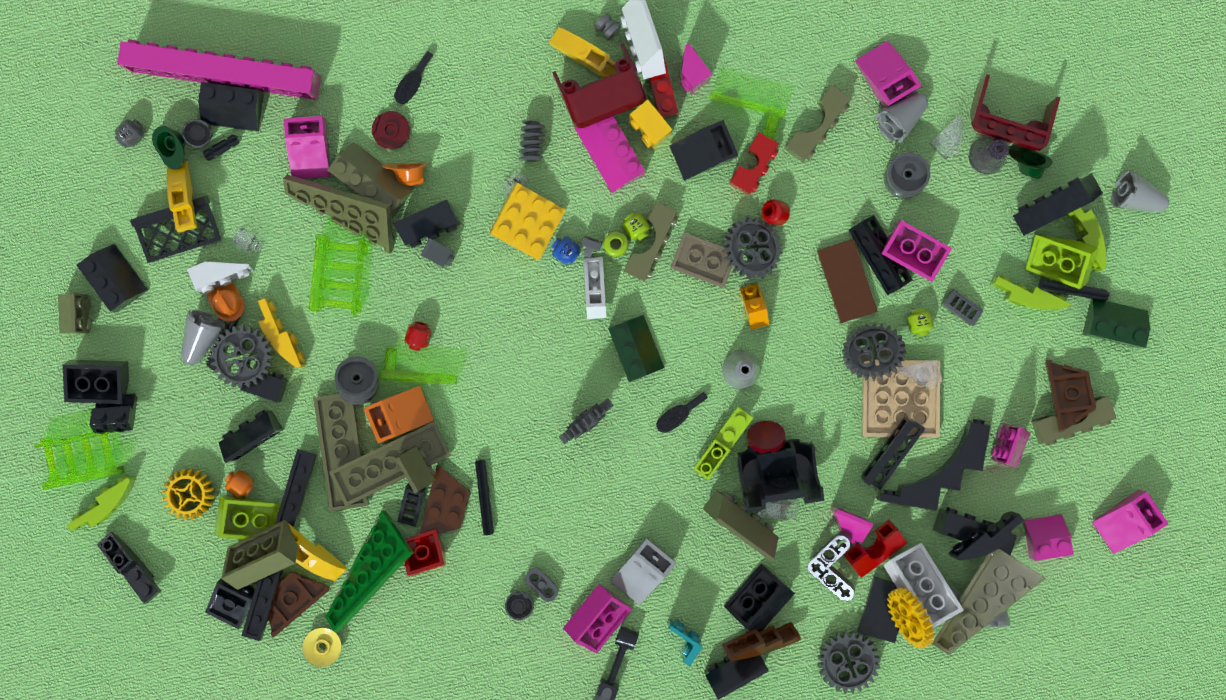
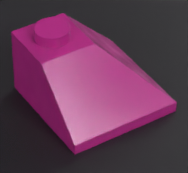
(852, 524)

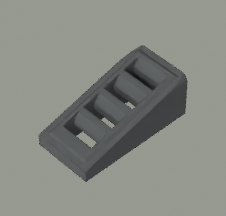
(953, 309)

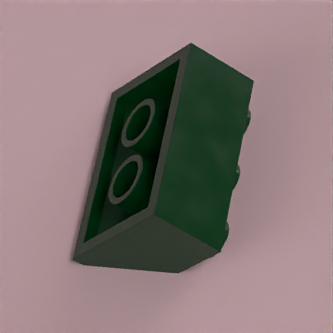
(1117, 323)
(636, 348)

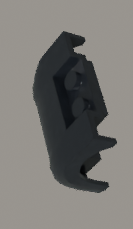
(779, 475)

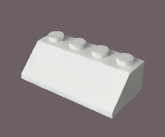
(644, 39)
(919, 574)

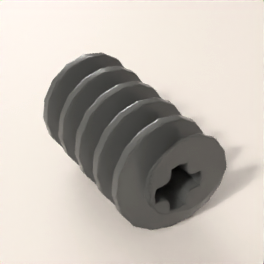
(531, 142)

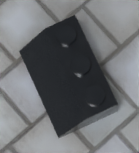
(230, 106)
(427, 224)
(112, 278)
(95, 381)
(249, 436)
(759, 599)
(732, 675)

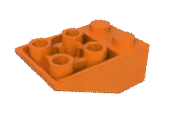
(398, 414)

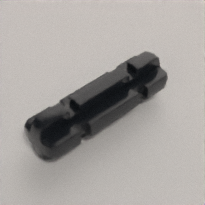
(221, 147)

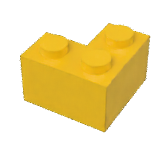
(651, 124)

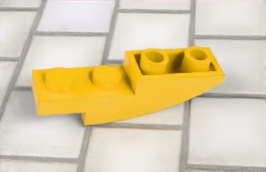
(583, 52)
(180, 197)
(281, 341)
(317, 558)

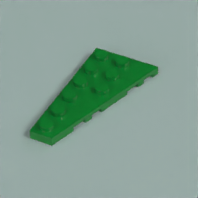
(370, 571)

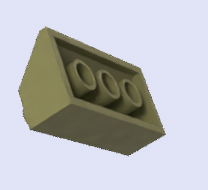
(369, 178)
(741, 524)
(260, 555)

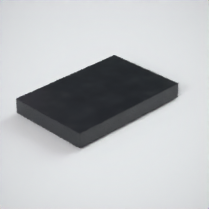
(876, 617)

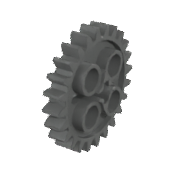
(749, 231)
(238, 339)
(855, 356)
(586, 421)
(864, 655)

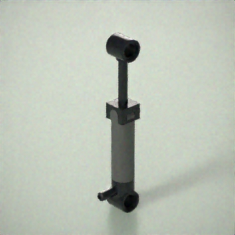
(607, 688)

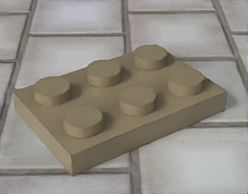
(702, 260)

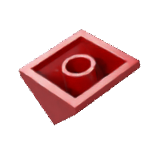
(427, 553)

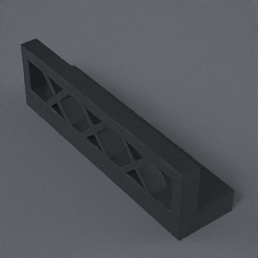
(869, 244)
(889, 450)

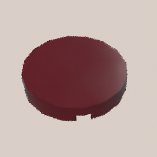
(391, 130)
(766, 436)

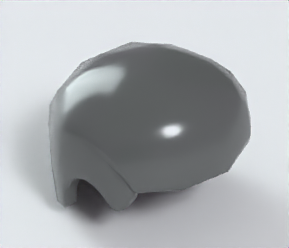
(197, 133)
(519, 605)

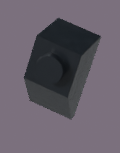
(270, 388)

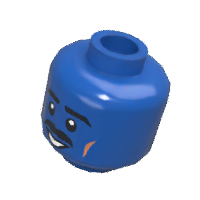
(565, 250)

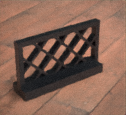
(165, 215)

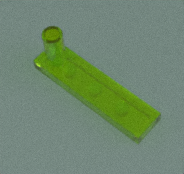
(773, 117)
(391, 375)

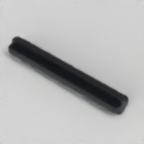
(1087, 292)
(484, 497)

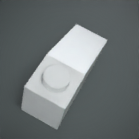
(594, 288)

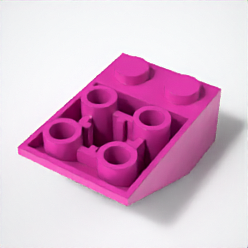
(887, 74)
(307, 146)
(1010, 445)
(1130, 521)

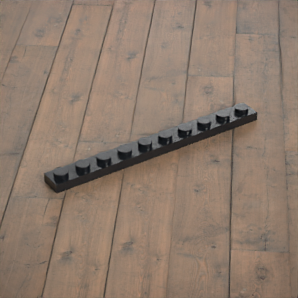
(289, 511)

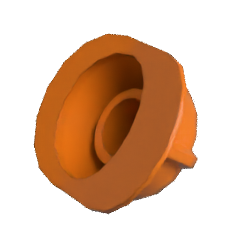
(408, 173)
(226, 302)

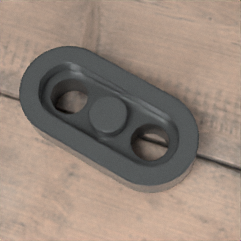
(541, 584)

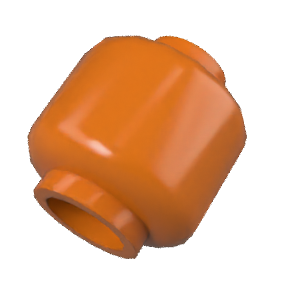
(239, 483)

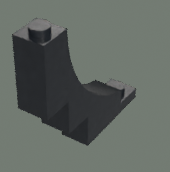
(926, 491)

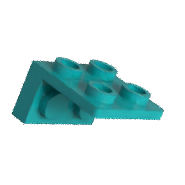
(694, 644)

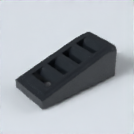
(407, 495)

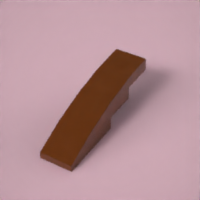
(758, 643)

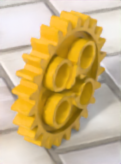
(910, 617)

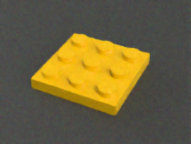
(527, 221)

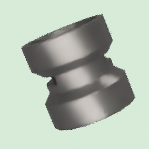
(607, 26)

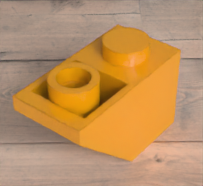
(754, 306)

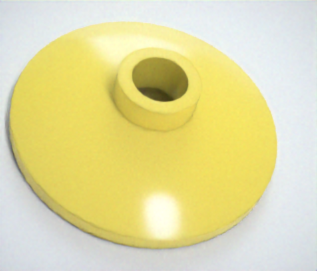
(314, 654)

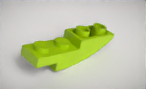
(1088, 226)
(1033, 299)
(723, 442)
(106, 504)

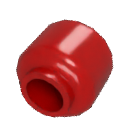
(775, 212)
(418, 335)

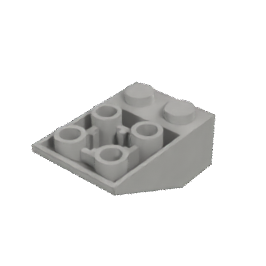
(643, 570)

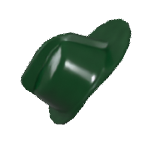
(169, 146)
(1030, 161)

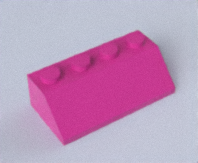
(611, 153)

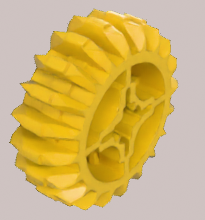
(180, 507)

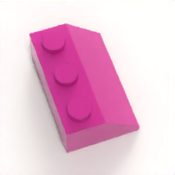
(915, 250)
(597, 619)

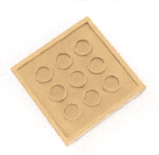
(890, 399)

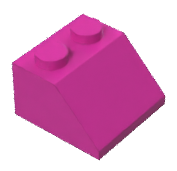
(693, 71)
(1047, 538)

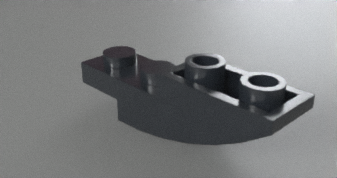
(982, 543)
(130, 566)

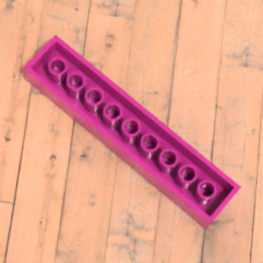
(220, 70)

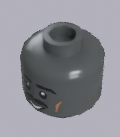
(129, 133)

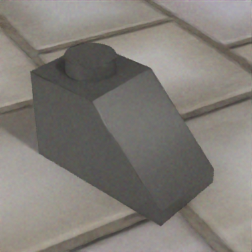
(438, 253)

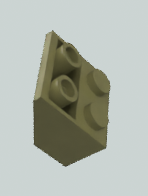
(74, 313)

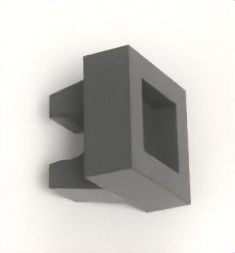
(591, 245)

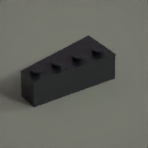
(1058, 204)
(959, 526)

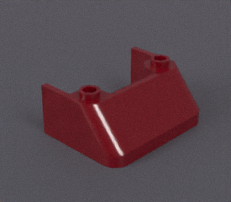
(605, 96)
(1032, 136)

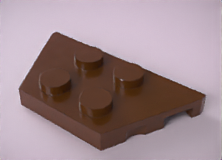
(1070, 393)
(445, 503)
(293, 598)

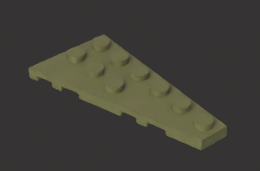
(347, 209)
(991, 592)

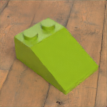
(1062, 260)
(244, 516)

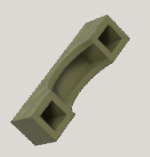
(832, 105)
(640, 264)
(1047, 428)

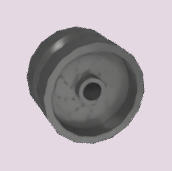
(898, 183)
(358, 391)

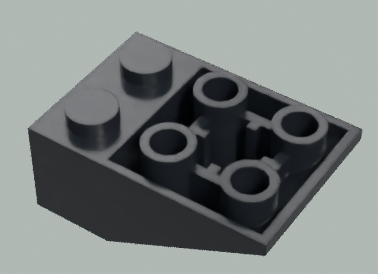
(704, 150)

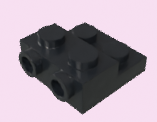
(114, 416)
(229, 603)

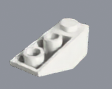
(213, 274)

